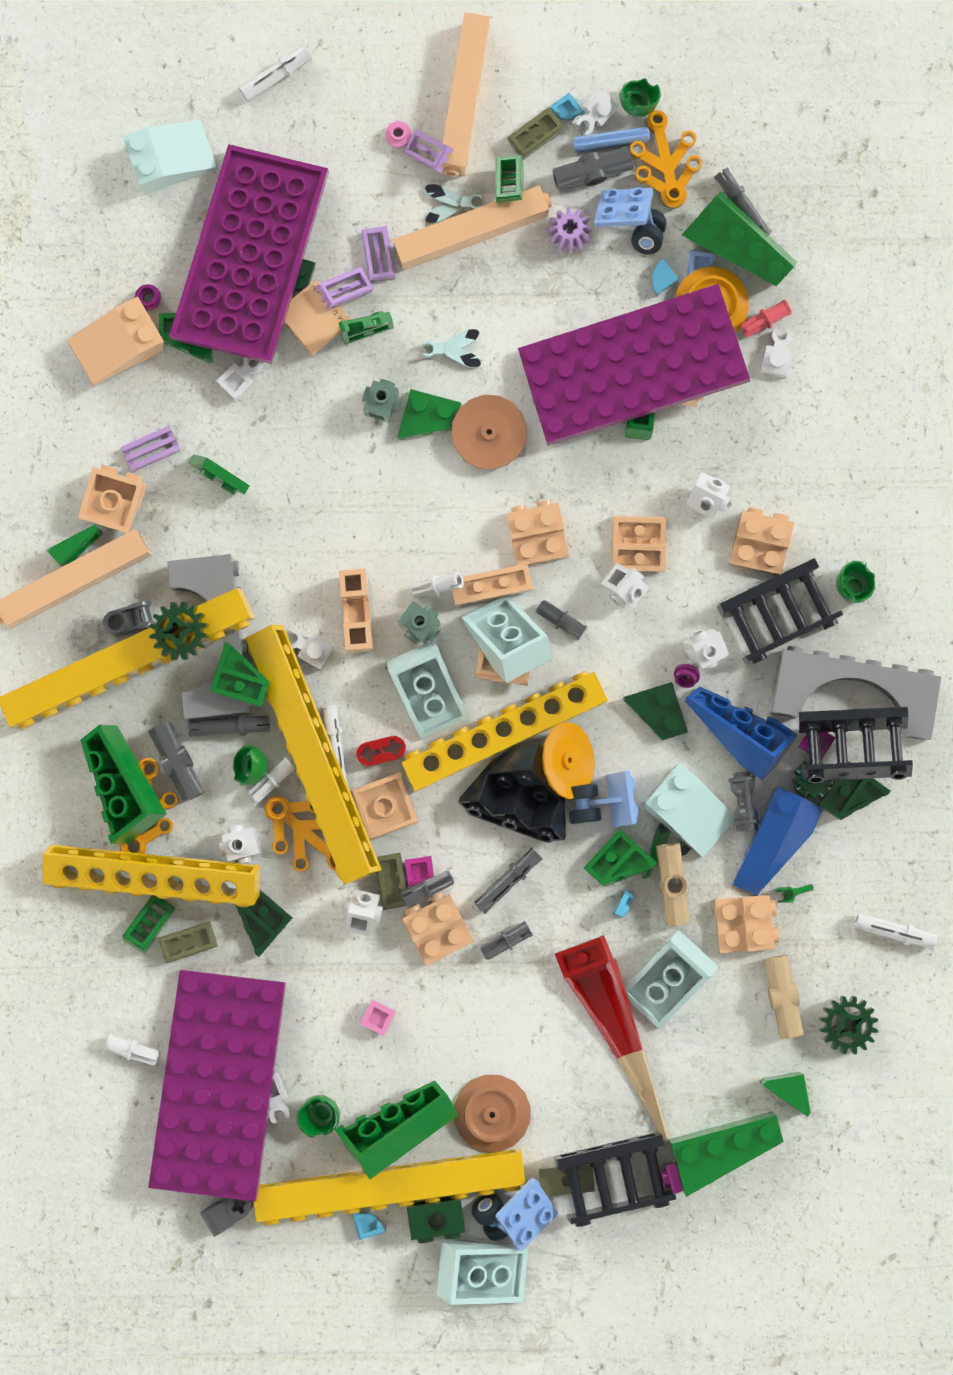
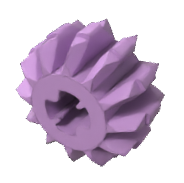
(579, 228)

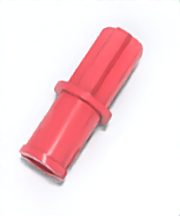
(765, 318)

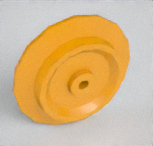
(732, 289)
(567, 758)

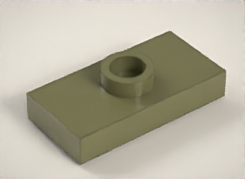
(536, 133)
(391, 881)
(188, 942)
(556, 1181)

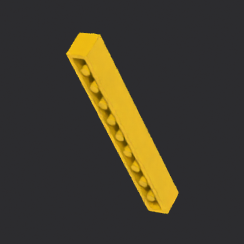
(116, 664)
(313, 755)
(393, 1185)

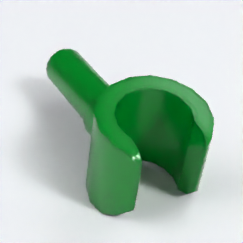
(790, 893)

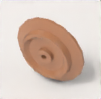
(493, 415)
(494, 1095)

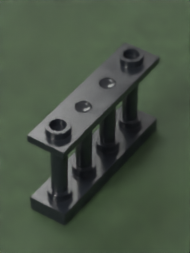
(782, 586)
(855, 720)
(623, 1152)

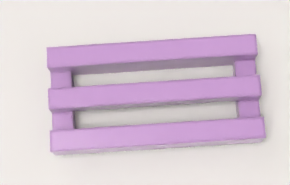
(440, 157)
(381, 275)
(327, 296)
(145, 440)

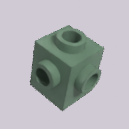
(384, 408)
(414, 617)

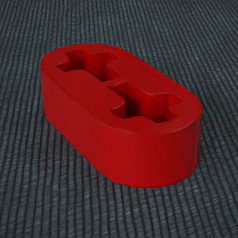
(379, 744)

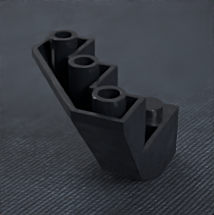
(518, 795)

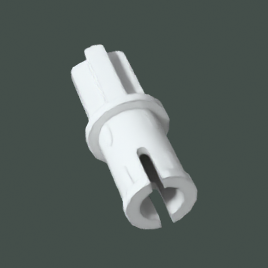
(438, 585)
(271, 780)
(132, 1050)

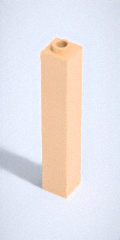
(465, 92)
(471, 228)
(73, 579)

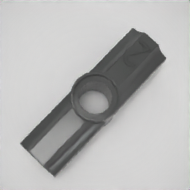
(592, 169)
(176, 761)

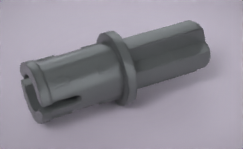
(561, 619)
(427, 888)
(506, 941)

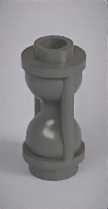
(745, 814)

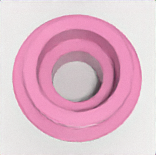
(394, 141)

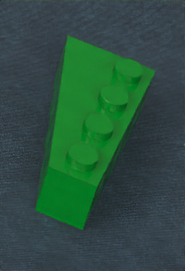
(740, 240)
(122, 786)
(397, 1128)
(721, 1149)

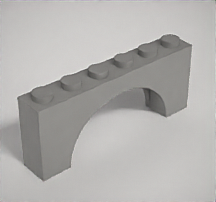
(209, 579)
(803, 673)

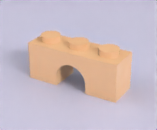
(356, 610)

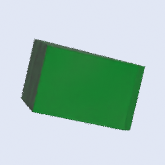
(790, 1088)

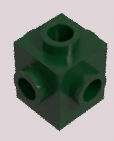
(807, 789)

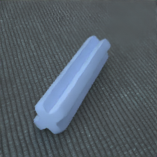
(611, 139)

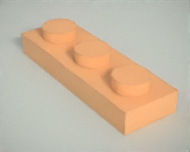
(493, 585)

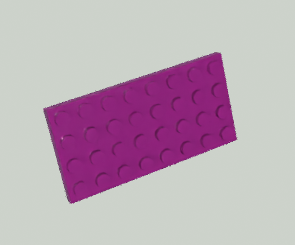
(249, 254)
(633, 364)
(217, 1085)

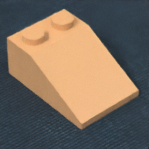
(116, 342)

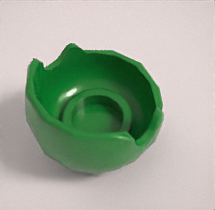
(639, 97)
(855, 582)
(249, 765)
(318, 1116)

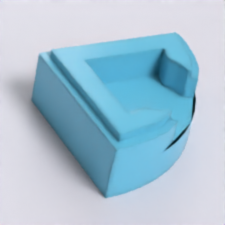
(567, 108)
(663, 277)
(623, 904)
(367, 1224)

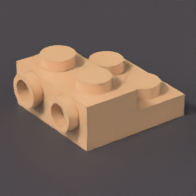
(112, 498)
(537, 533)
(761, 541)
(745, 923)
(437, 928)

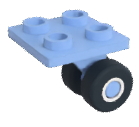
(632, 208)
(620, 799)
(519, 1218)

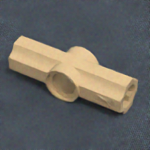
(671, 867)
(783, 996)

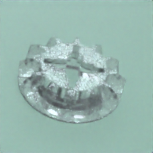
(95, 643)

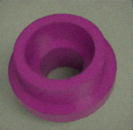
(147, 289)
(686, 675)

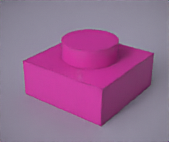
(419, 869)

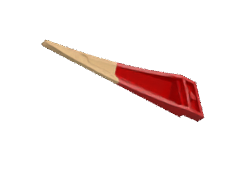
(600, 989)

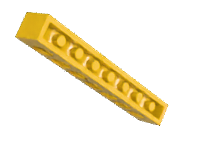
(592, 697)
(244, 876)

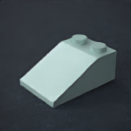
(169, 154)
(508, 638)
(427, 689)
(689, 810)
(669, 979)
(481, 1273)

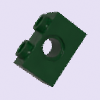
(448, 1208)

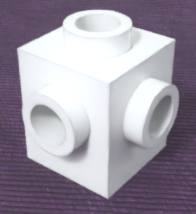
(708, 496)
(625, 585)
(704, 648)
(249, 841)
(364, 907)

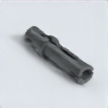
(739, 198)
(229, 726)
(511, 877)

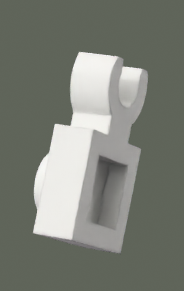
(598, 111)
(776, 357)
(237, 379)
(312, 650)
(277, 1095)

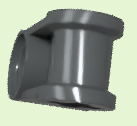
(131, 619)
(224, 1214)

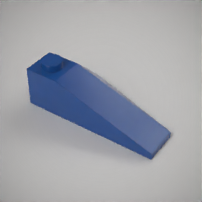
(750, 739)
(781, 832)

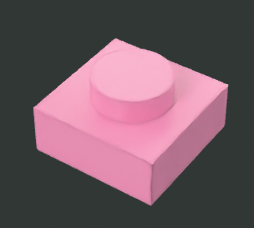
(378, 1017)

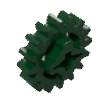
(175, 620)
(838, 1030)

